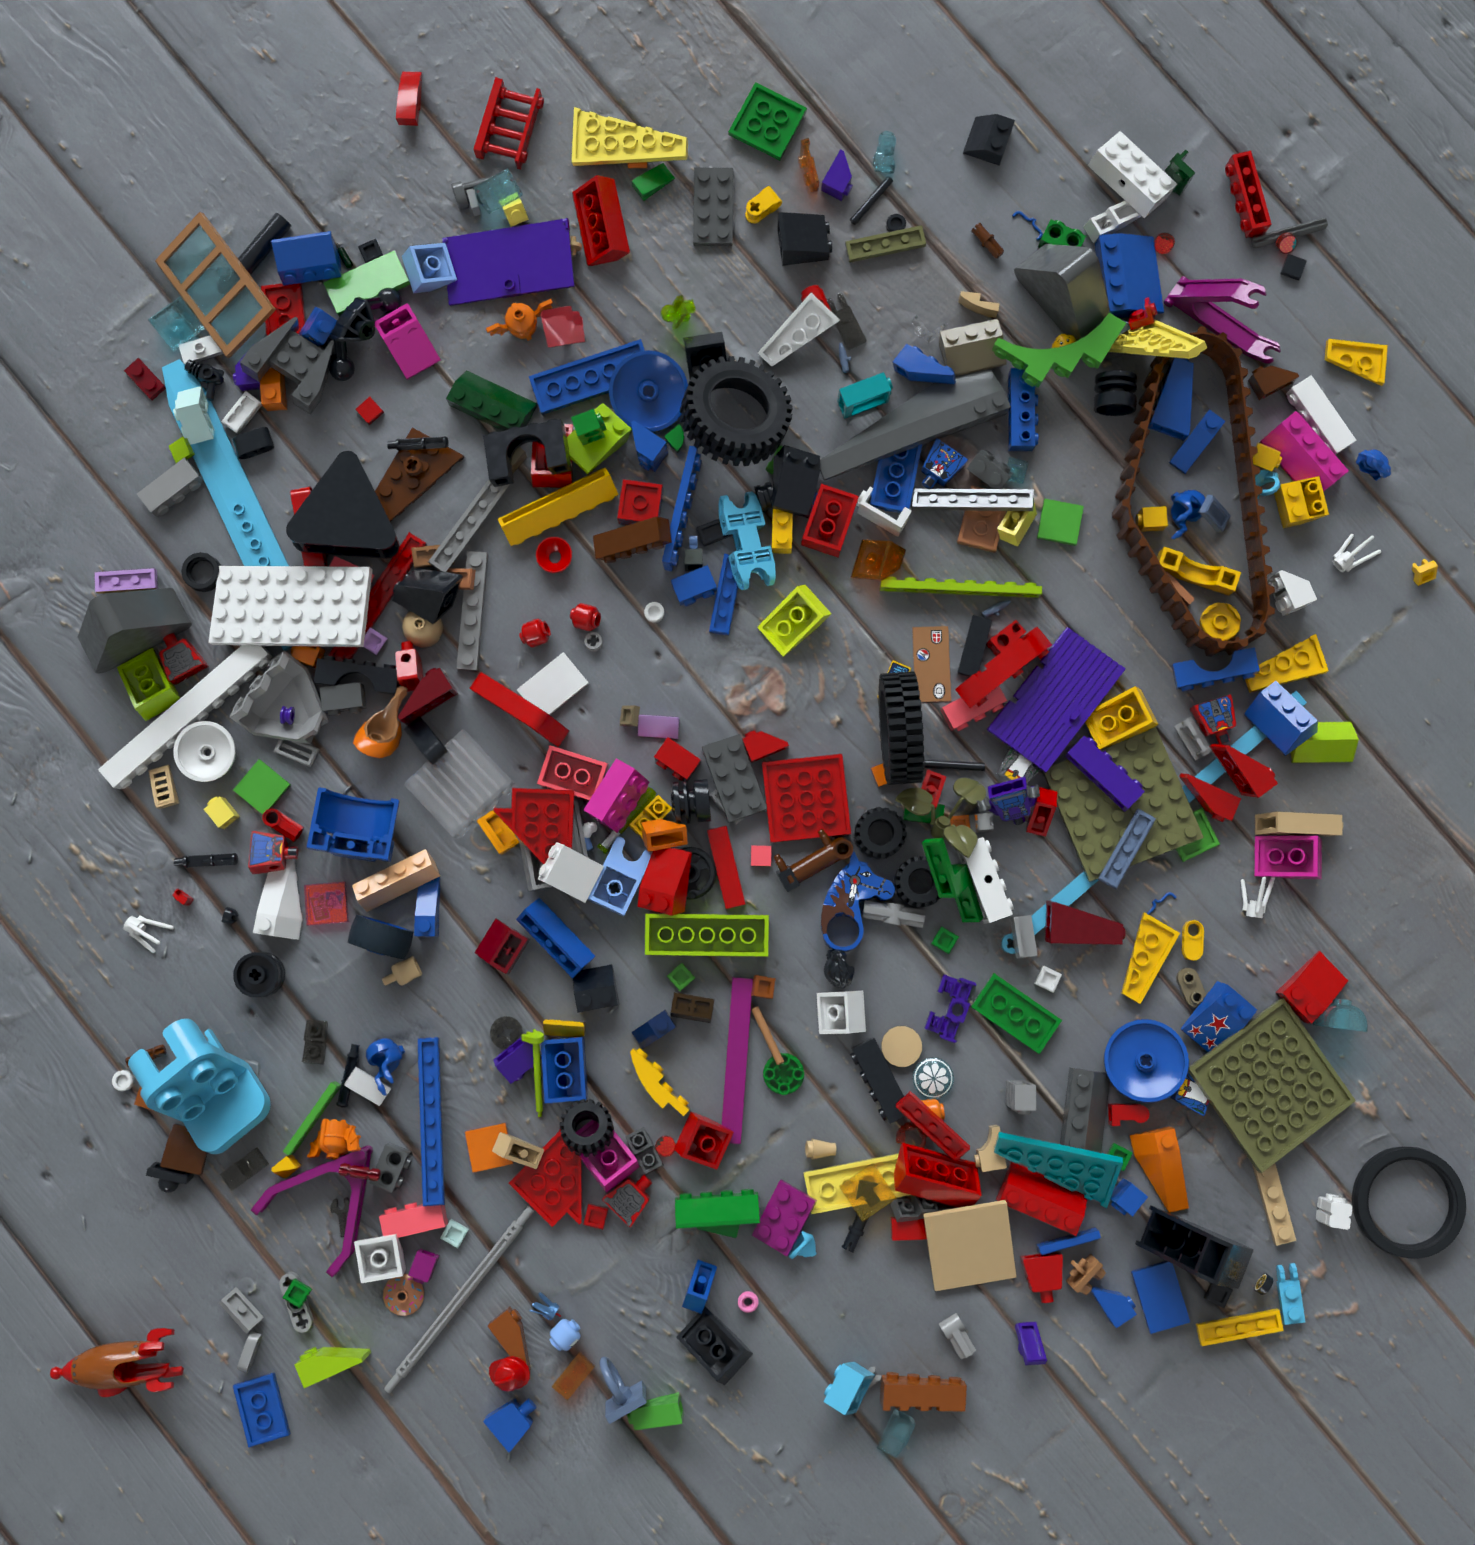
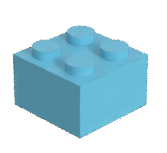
(848, 1387)

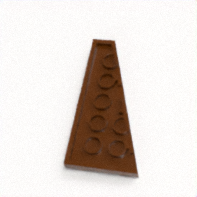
(399, 489)

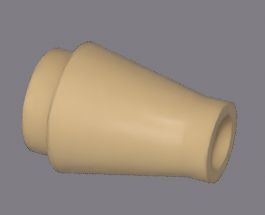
(817, 1149)

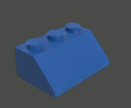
(307, 258)
(1281, 718)
(564, 1069)

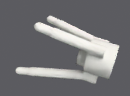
(1344, 561)
(1257, 908)
(136, 927)

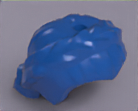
(1374, 463)

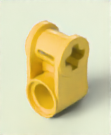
(765, 203)

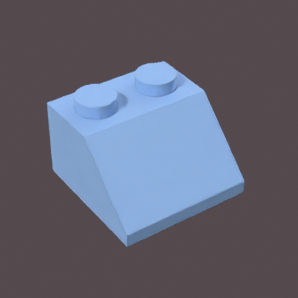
(428, 267)

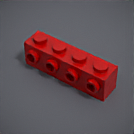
(1248, 194)

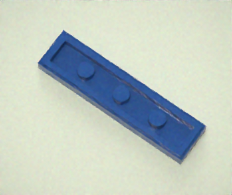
(724, 600)

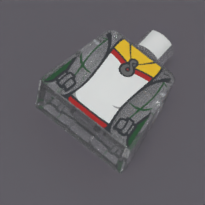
(1016, 766)

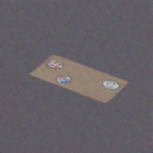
(932, 663)

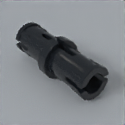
(854, 1234)

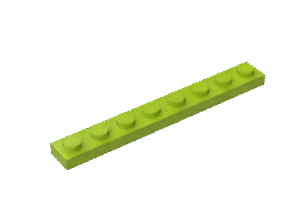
(969, 587)

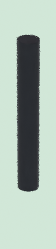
(871, 200)
(954, 765)

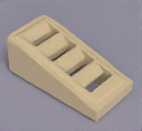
(173, 800)

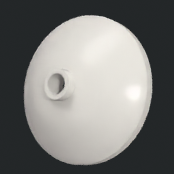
(191, 749)

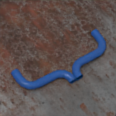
(1033, 222)
(1159, 901)

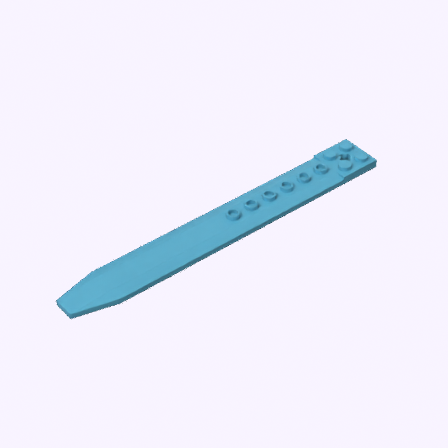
(228, 482)

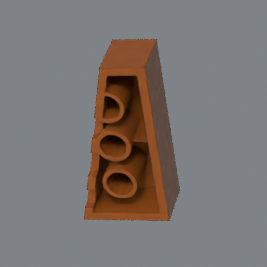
(922, 1392)

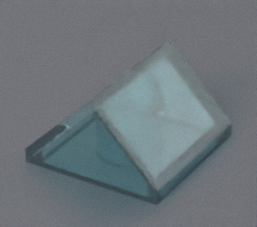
(497, 191)
(176, 323)

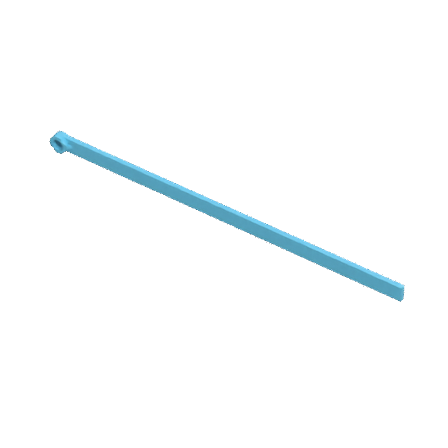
(1081, 883)

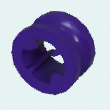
(287, 715)

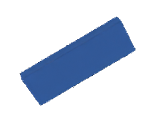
(1068, 1241)

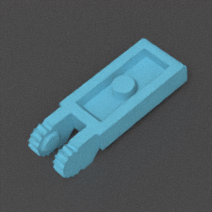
(1290, 1296)

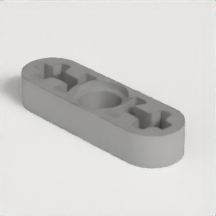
(292, 1310)

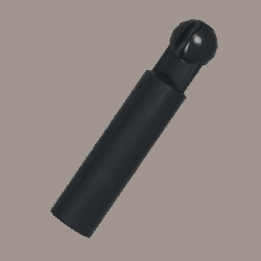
(262, 243)

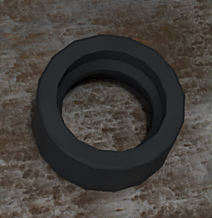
(189, 564)

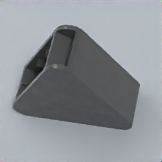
(1066, 286)
(128, 624)

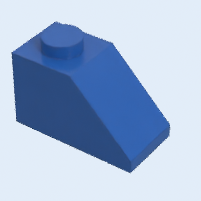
(699, 1286)
(1115, 1305)

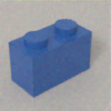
(694, 586)
(1127, 1198)

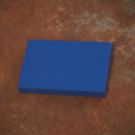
(1160, 1297)
(261, 1409)

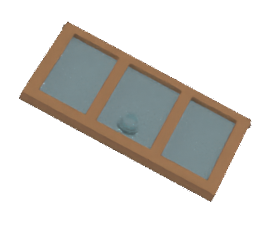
(215, 285)

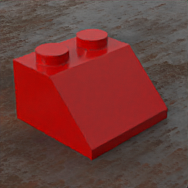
(703, 1140)

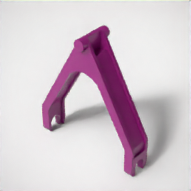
(1196, 300)
(358, 1188)

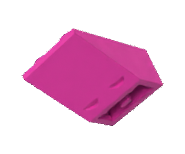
(407, 341)

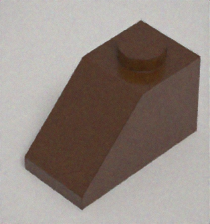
(1270, 380)

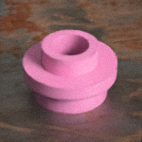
(748, 1308)

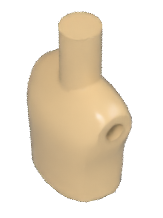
(403, 972)

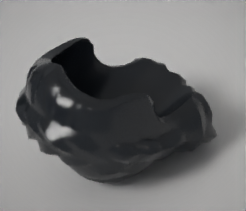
(837, 970)

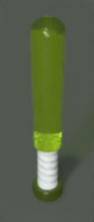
(643, 801)

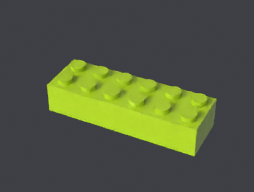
(706, 935)

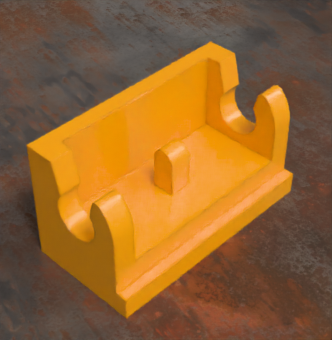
(498, 832)

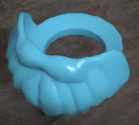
(1267, 476)
(804, 1246)

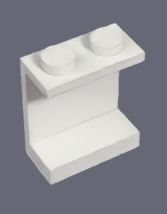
(880, 518)
(570, 872)

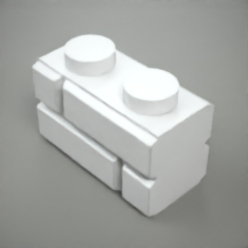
(1334, 1211)

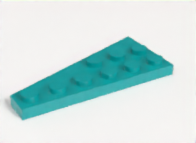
(1067, 1166)

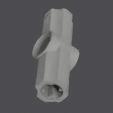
(893, 914)

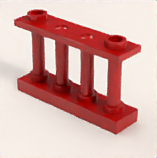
(494, 110)

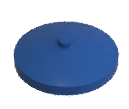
(648, 390)
(1146, 1061)

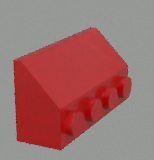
(600, 221)
(936, 1177)
(1042, 1198)

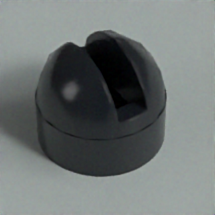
(228, 915)

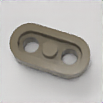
(1190, 988)

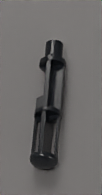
(418, 443)
(207, 860)
(350, 1066)

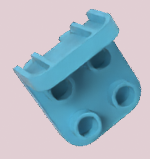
(202, 1087)

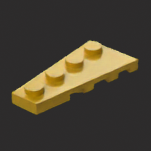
(1294, 664)
(1149, 952)

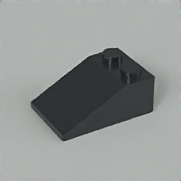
(795, 480)
(714, 1346)

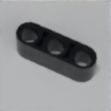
(426, 740)

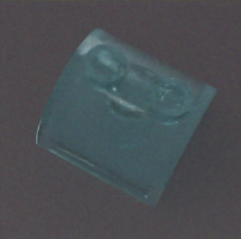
(1343, 1015)

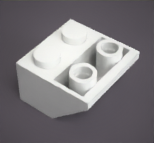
(1291, 592)

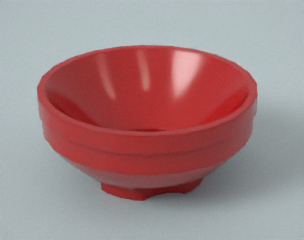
(552, 545)

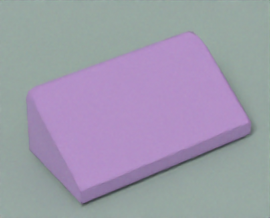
(658, 726)

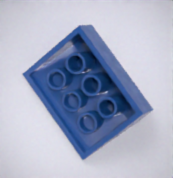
(1129, 272)

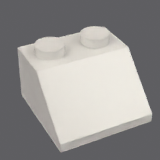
(841, 1012)
(380, 1258)

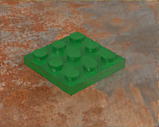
(767, 121)

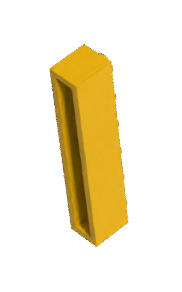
(558, 507)

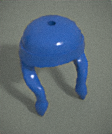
(1185, 508)
(386, 1056)

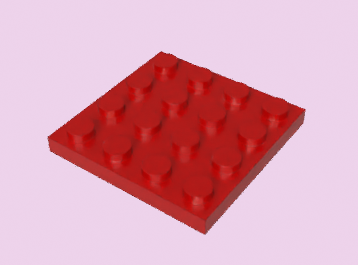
(806, 797)

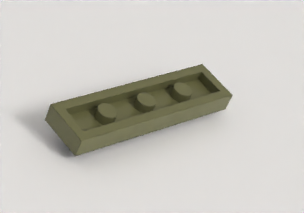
(885, 244)

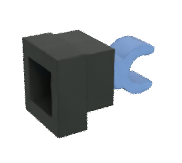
(693, 556)

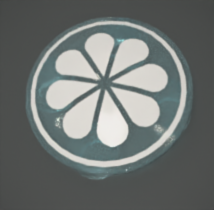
(933, 1078)

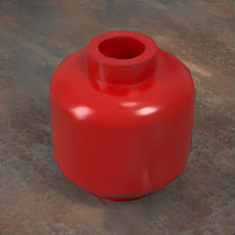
(585, 617)
(535, 633)

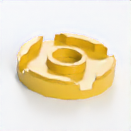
(1220, 621)

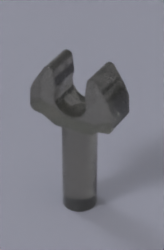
(341, 1213)

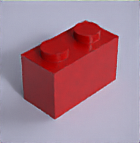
(677, 759)

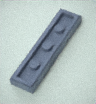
(1126, 849)

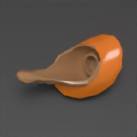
(383, 731)

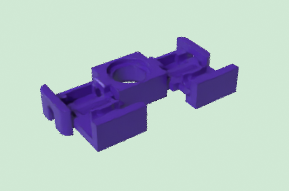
(949, 1026)

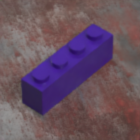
(1105, 773)

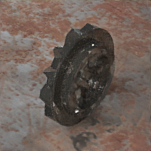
(497, 1028)

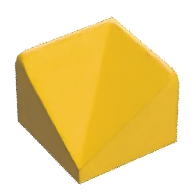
(286, 1166)

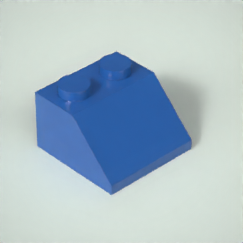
(649, 447)

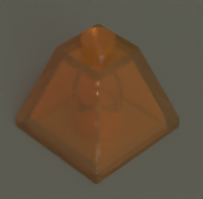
(877, 559)

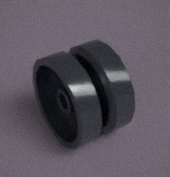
(247, 977)

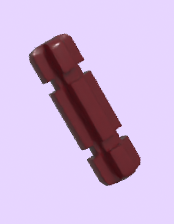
(359, 1172)

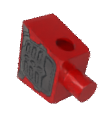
(180, 659)
(629, 1198)

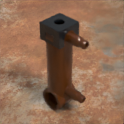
(814, 863)

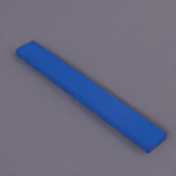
(431, 1122)

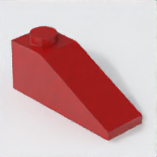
(1212, 799)

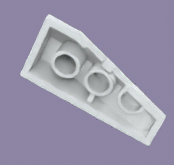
(279, 905)

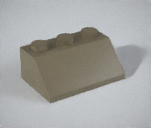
(970, 347)

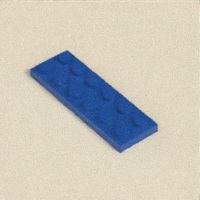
(579, 379)
(683, 502)

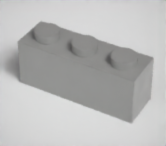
(170, 487)
(1021, 1096)

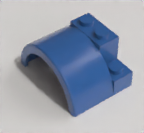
(355, 826)

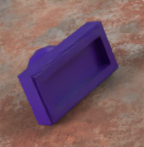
(1030, 1343)

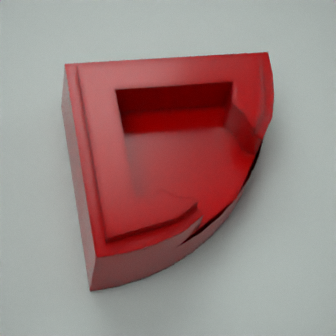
(182, 897)

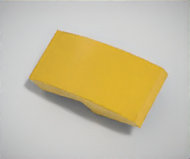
(654, 810)

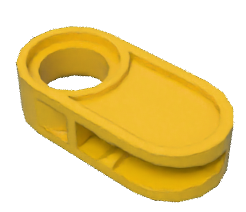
(1192, 945)

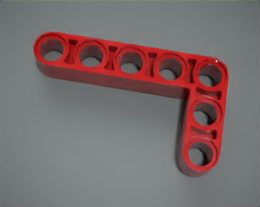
(520, 709)

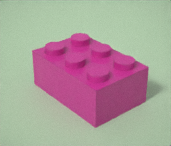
(617, 795)

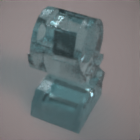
(885, 148)

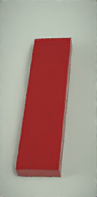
(726, 867)
(932, 1126)

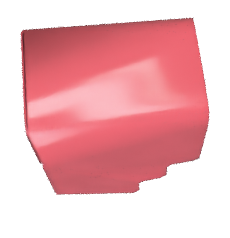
(562, 326)

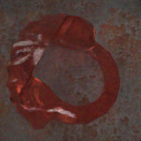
(908, 1126)

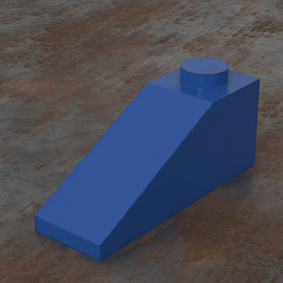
(1197, 441)
(427, 909)

